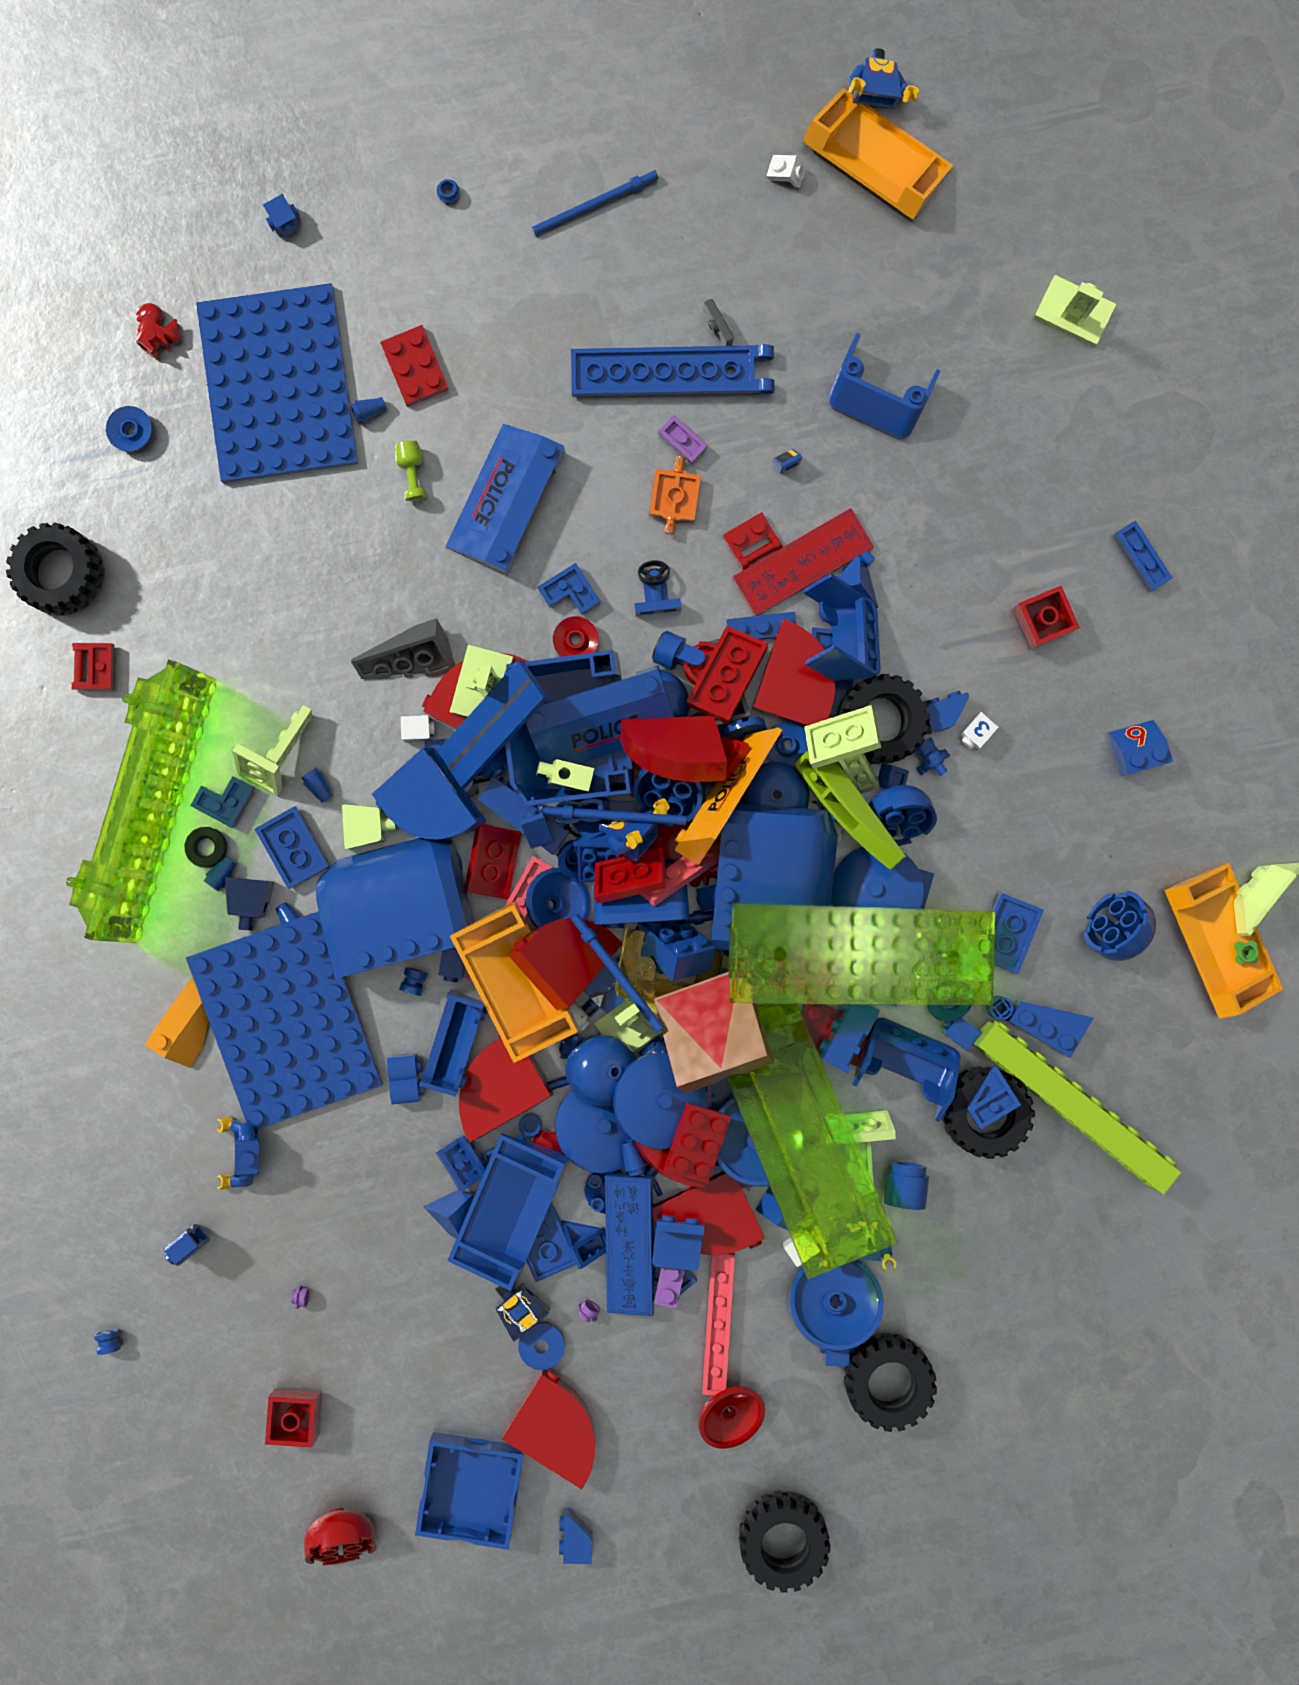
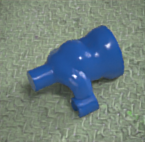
(931, 757)

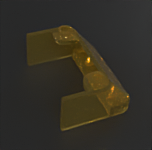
(641, 970)

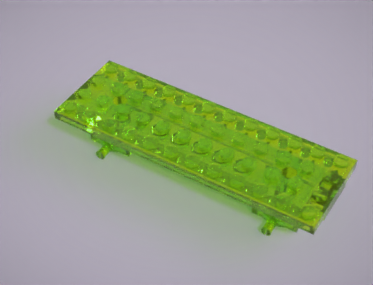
(143, 806)
(860, 955)
(809, 1149)

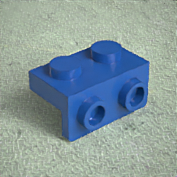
(462, 1162)

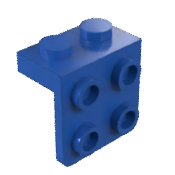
(677, 1243)

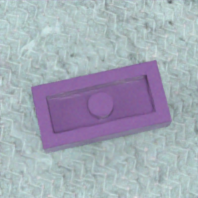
(682, 439)
(669, 1287)

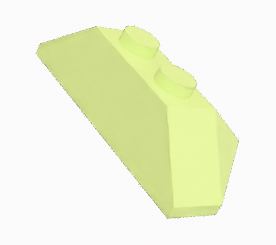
(1261, 895)

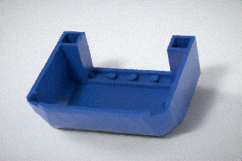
(560, 679)
(773, 860)
(392, 904)

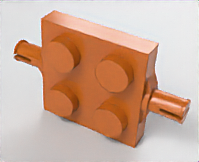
(675, 495)

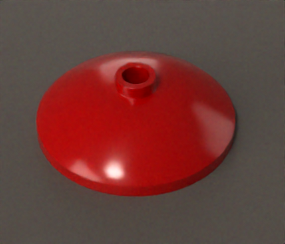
(731, 1417)

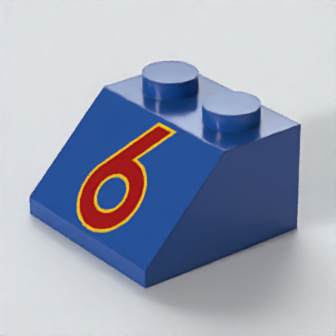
(1140, 748)

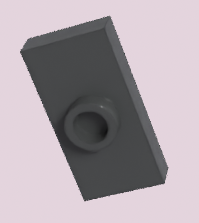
(717, 323)

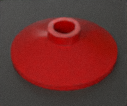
(575, 627)

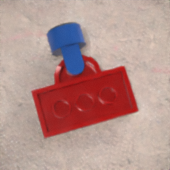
(717, 670)

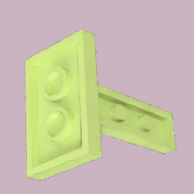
(1075, 310)
(478, 676)
(846, 741)
(266, 771)
(628, 1025)
(868, 1128)

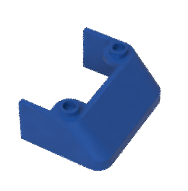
(874, 405)
(854, 631)
(638, 909)
(453, 1043)
(913, 1057)

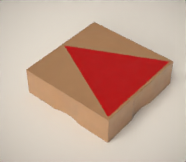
(710, 1035)

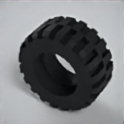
(30, 552)
(910, 708)
(999, 1141)
(911, 1404)
(790, 1571)

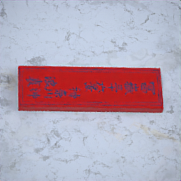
(803, 562)

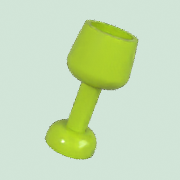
(408, 457)

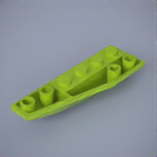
(850, 809)

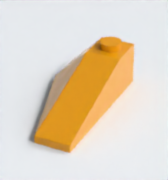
(182, 1029)

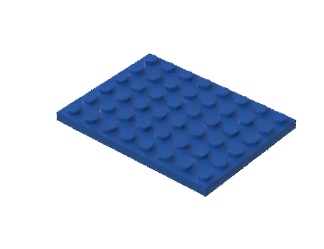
(276, 383)
(283, 1021)

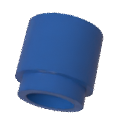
(906, 1186)

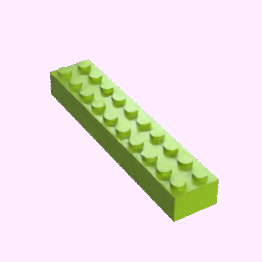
(1078, 1109)

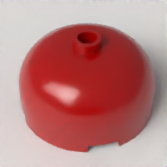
(338, 1529)

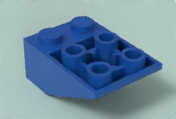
(592, 852)
(678, 948)

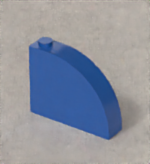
(427, 799)

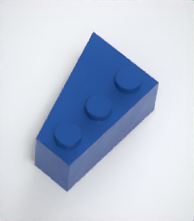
(1050, 1026)
(848, 1035)

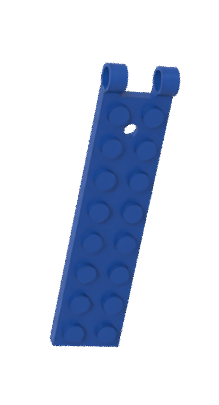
(669, 370)

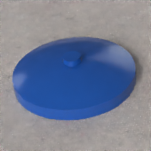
(867, 883)
(649, 1101)
(589, 1135)
(737, 1151)
(837, 1307)

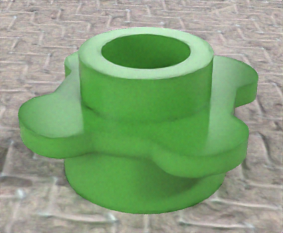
(1252, 955)

